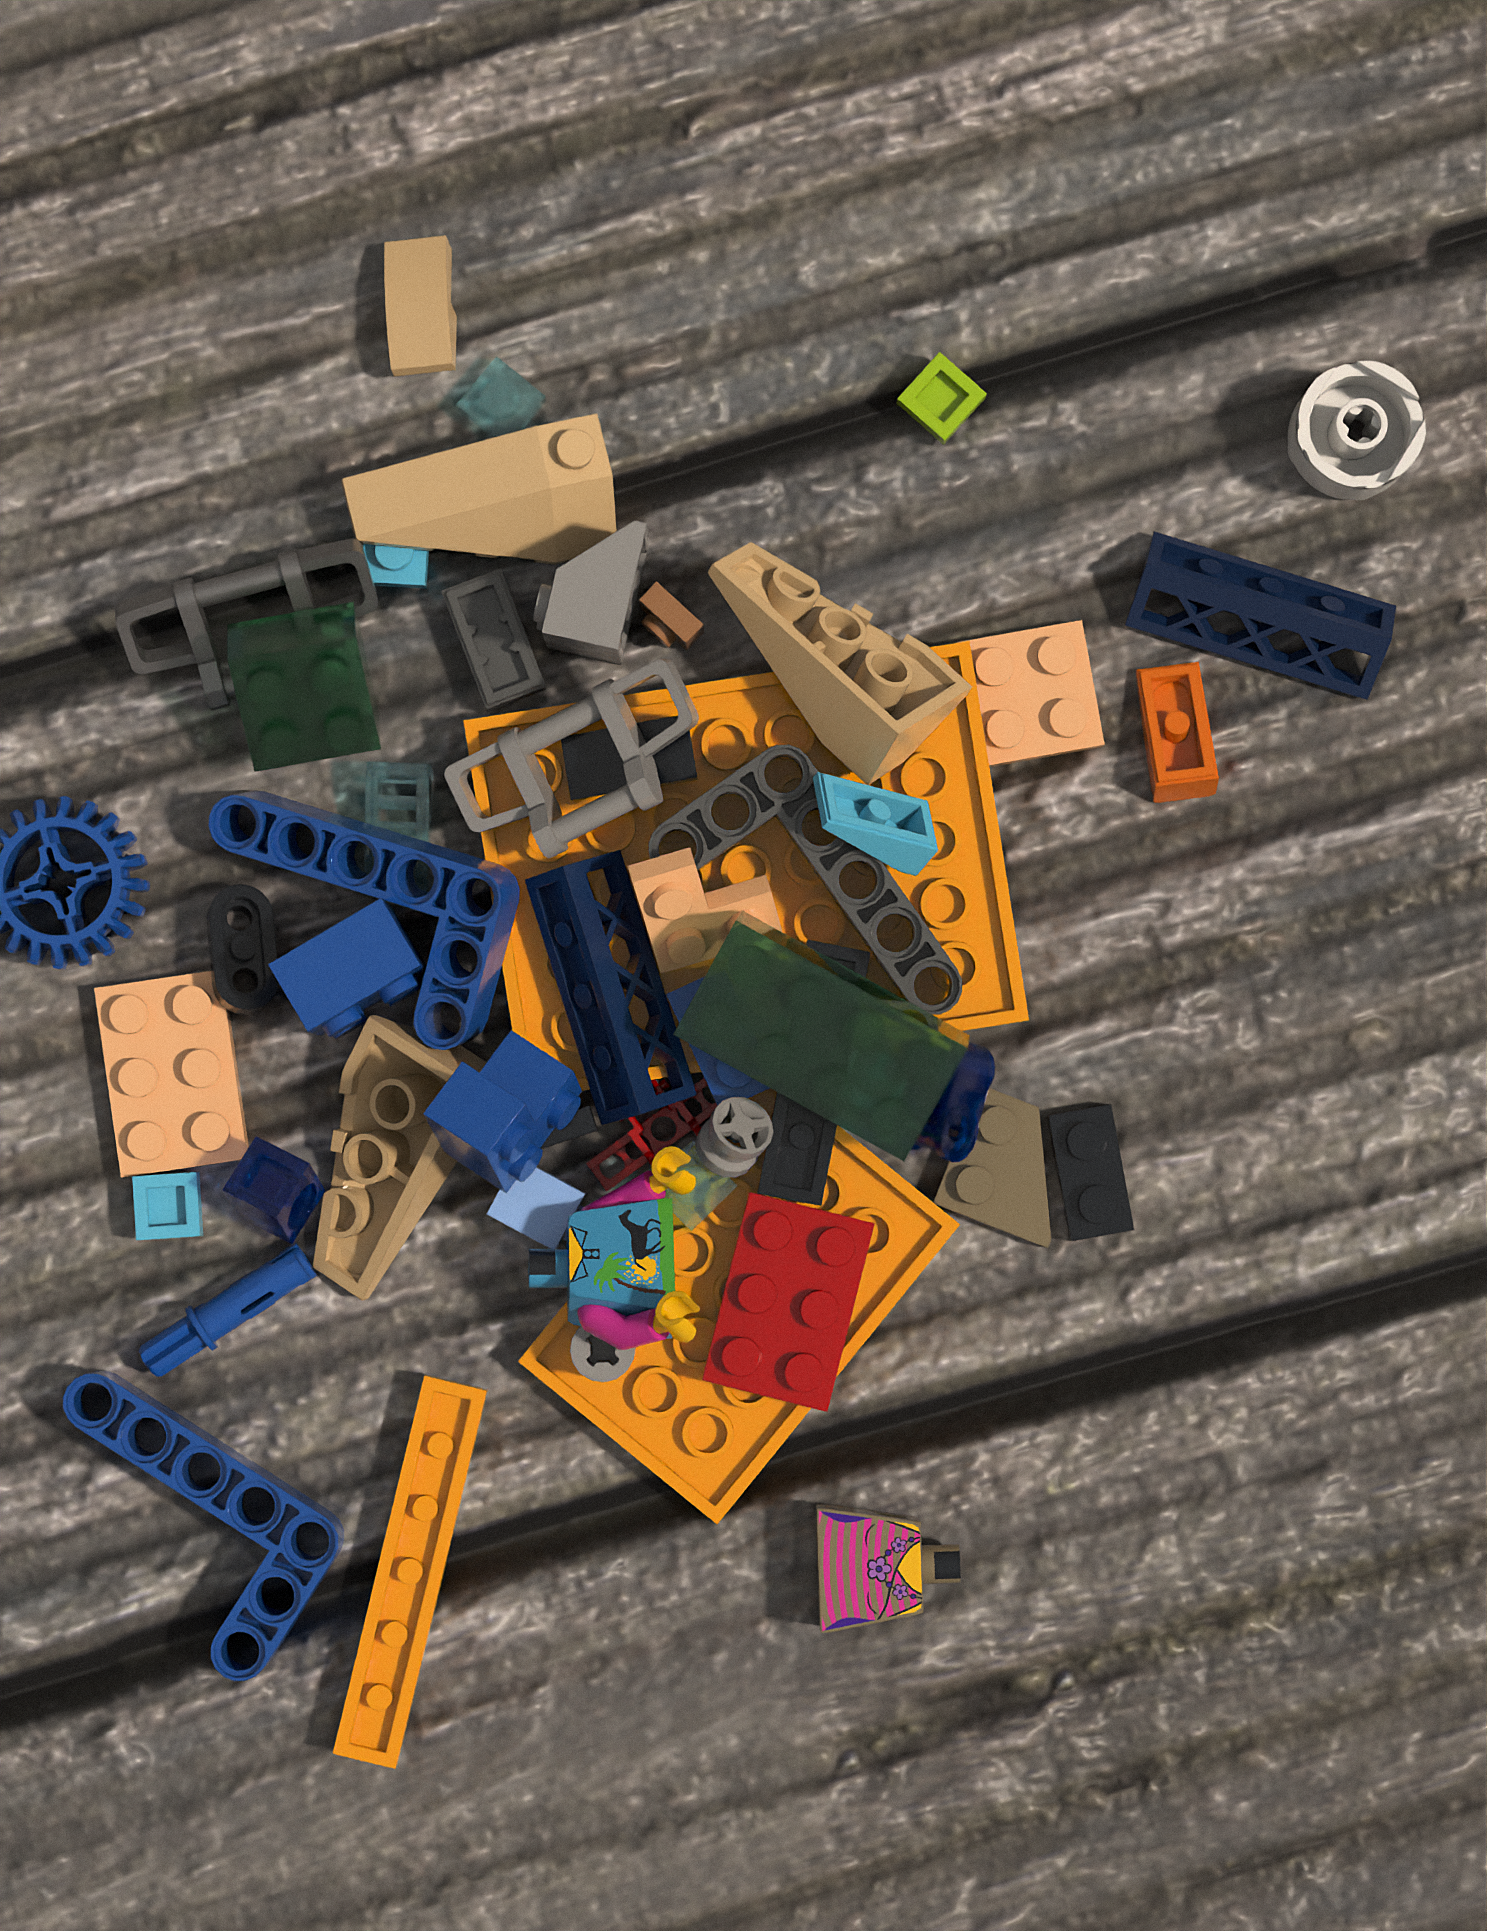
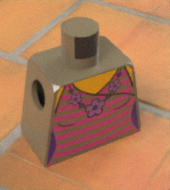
(875, 1566)

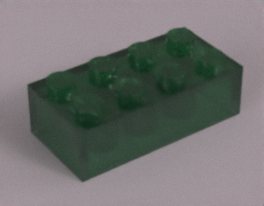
(823, 1035)

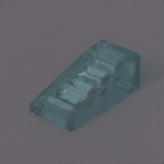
(400, 773)

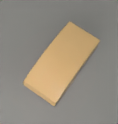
(419, 306)

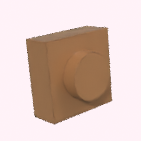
(669, 618)

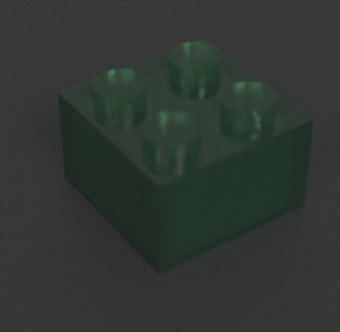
(303, 686)

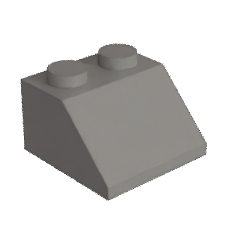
(595, 597)

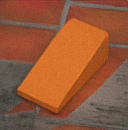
(1176, 732)

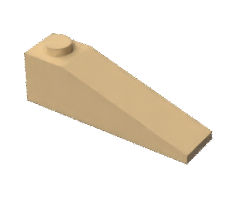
(512, 495)
(850, 680)
(385, 1152)

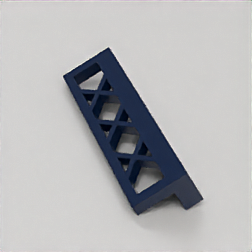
(1267, 596)
(600, 990)

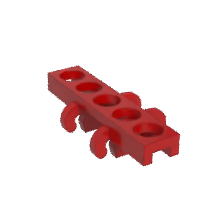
(644, 1129)

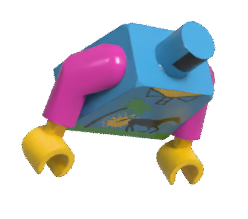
(623, 1261)

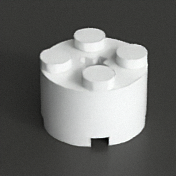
(1391, 433)

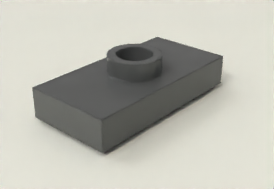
(494, 640)

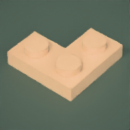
(683, 919)

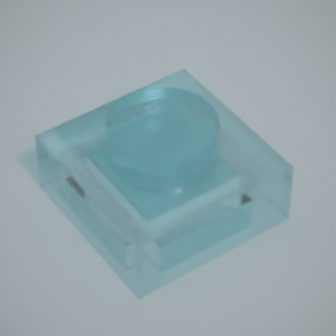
(501, 400)
(706, 1195)

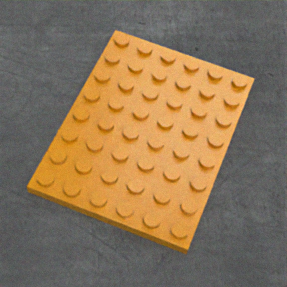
(957, 893)

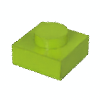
(941, 398)

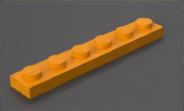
(410, 1571)

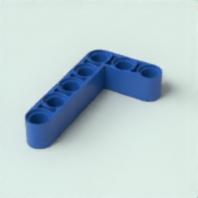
(394, 882)
(223, 1501)

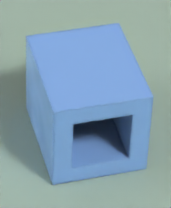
(538, 1207)

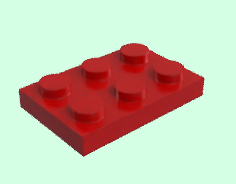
(788, 1301)

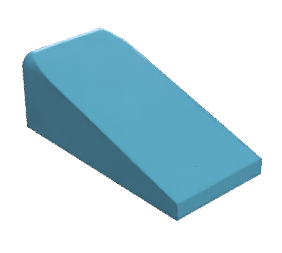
(877, 821)

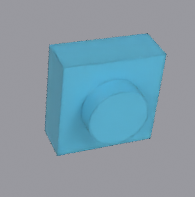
(397, 566)
(167, 1206)

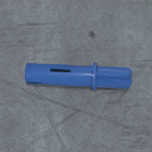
(227, 1310)

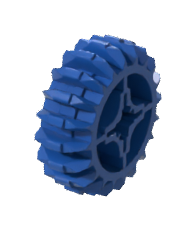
(72, 912)

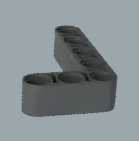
(825, 861)

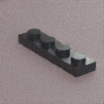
(802, 1140)

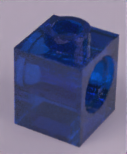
(274, 1190)

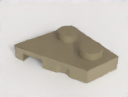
(1003, 1174)

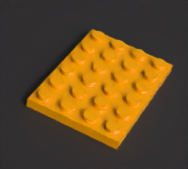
(715, 1437)

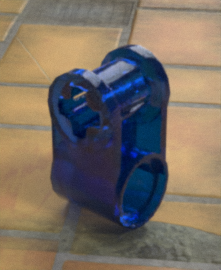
(960, 1107)

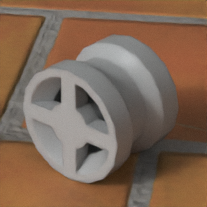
(742, 1123)
(589, 1364)

